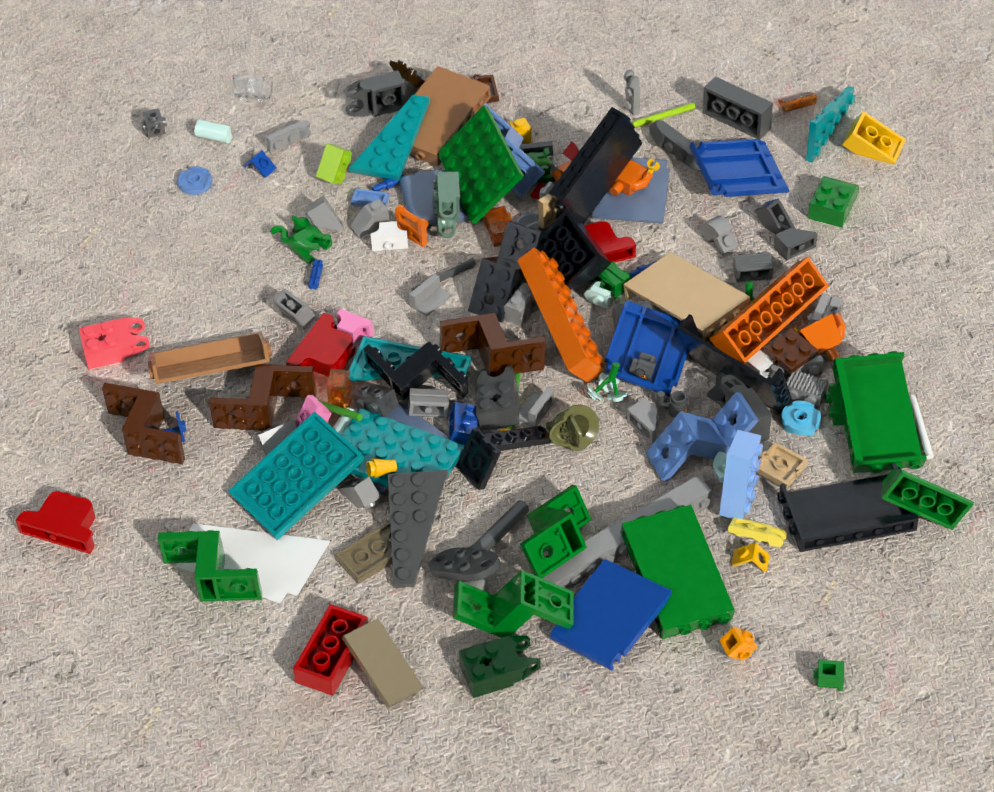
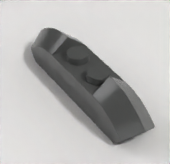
(673, 142)

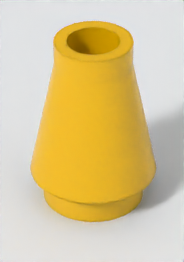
(380, 467)

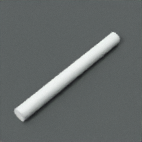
(921, 428)

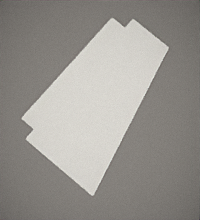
(280, 563)

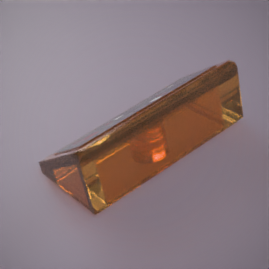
(798, 101)

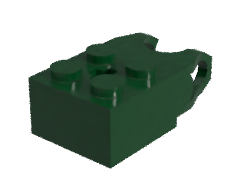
(496, 664)

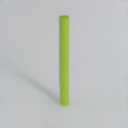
(662, 115)

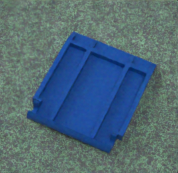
(738, 168)
(652, 333)
(611, 614)

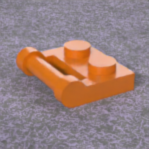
(405, 220)

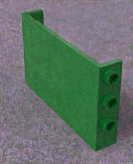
(877, 412)
(676, 555)

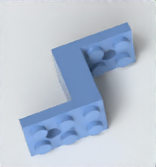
(532, 171)
(699, 436)

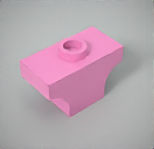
(354, 325)
(309, 406)

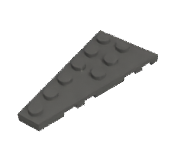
(412, 514)

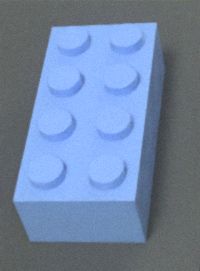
(741, 475)

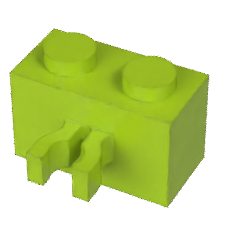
(334, 164)

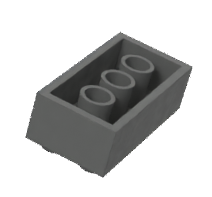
(737, 108)

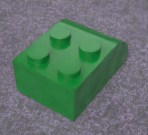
(833, 201)

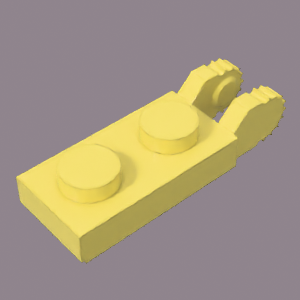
(757, 531)

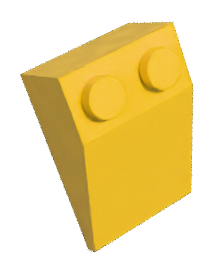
(873, 139)

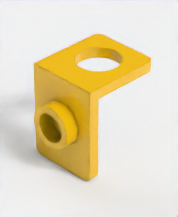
(750, 553)

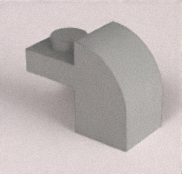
(719, 230)

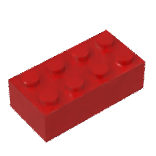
(326, 655)

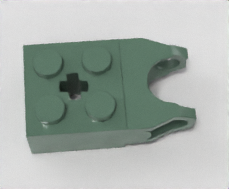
(447, 202)

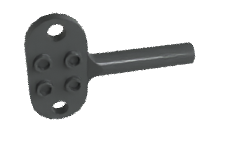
(477, 560)

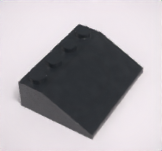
(573, 250)

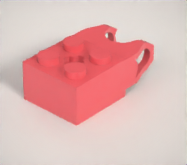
(112, 341)

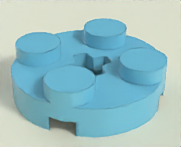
(810, 421)

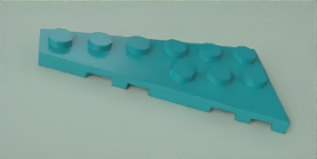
(827, 121)
(392, 146)
(397, 354)

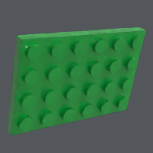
(483, 164)

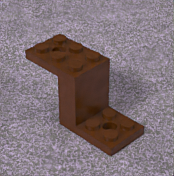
(487, 336)
(259, 409)
(143, 422)

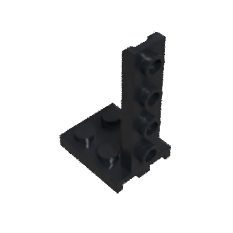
(484, 450)

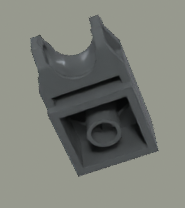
(377, 95)
(497, 399)
(758, 407)

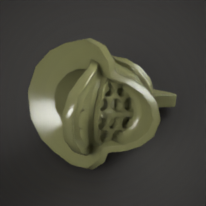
(574, 427)

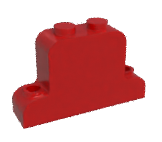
(614, 248)
(323, 347)
(61, 521)

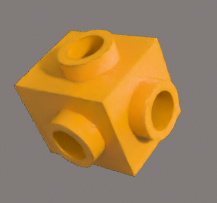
(738, 643)

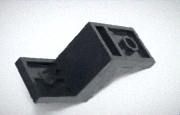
(502, 273)
(417, 370)

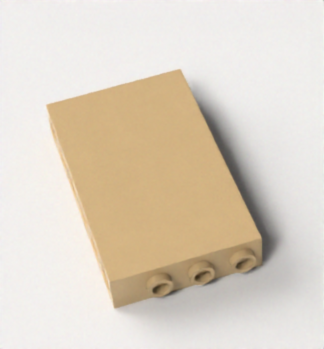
(685, 290)

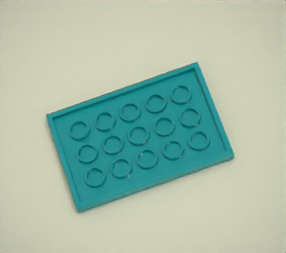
(392, 440)
(296, 475)

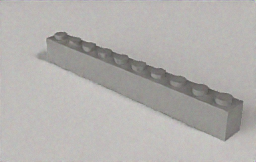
(609, 542)

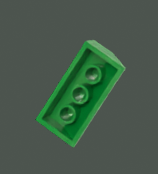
(924, 498)

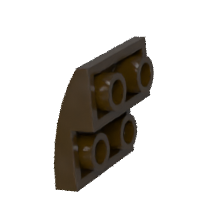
(407, 73)

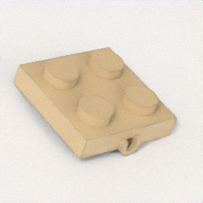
(781, 465)

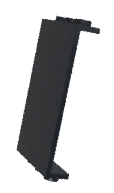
(596, 165)
(772, 392)
(843, 513)

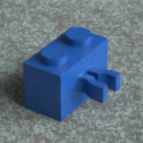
(461, 422)

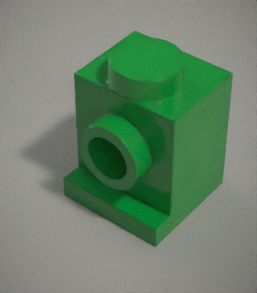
(829, 674)

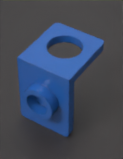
(262, 163)
(180, 429)

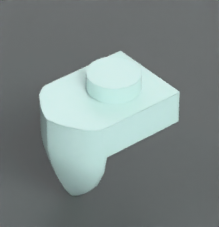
(598, 295)
(719, 466)

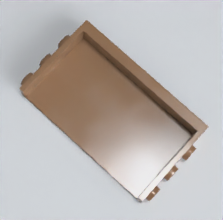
(452, 104)
(209, 357)

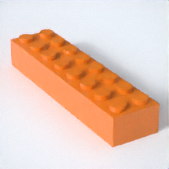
(770, 311)
(561, 315)

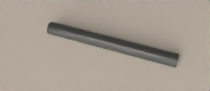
(453, 271)

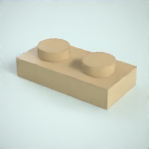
(547, 211)

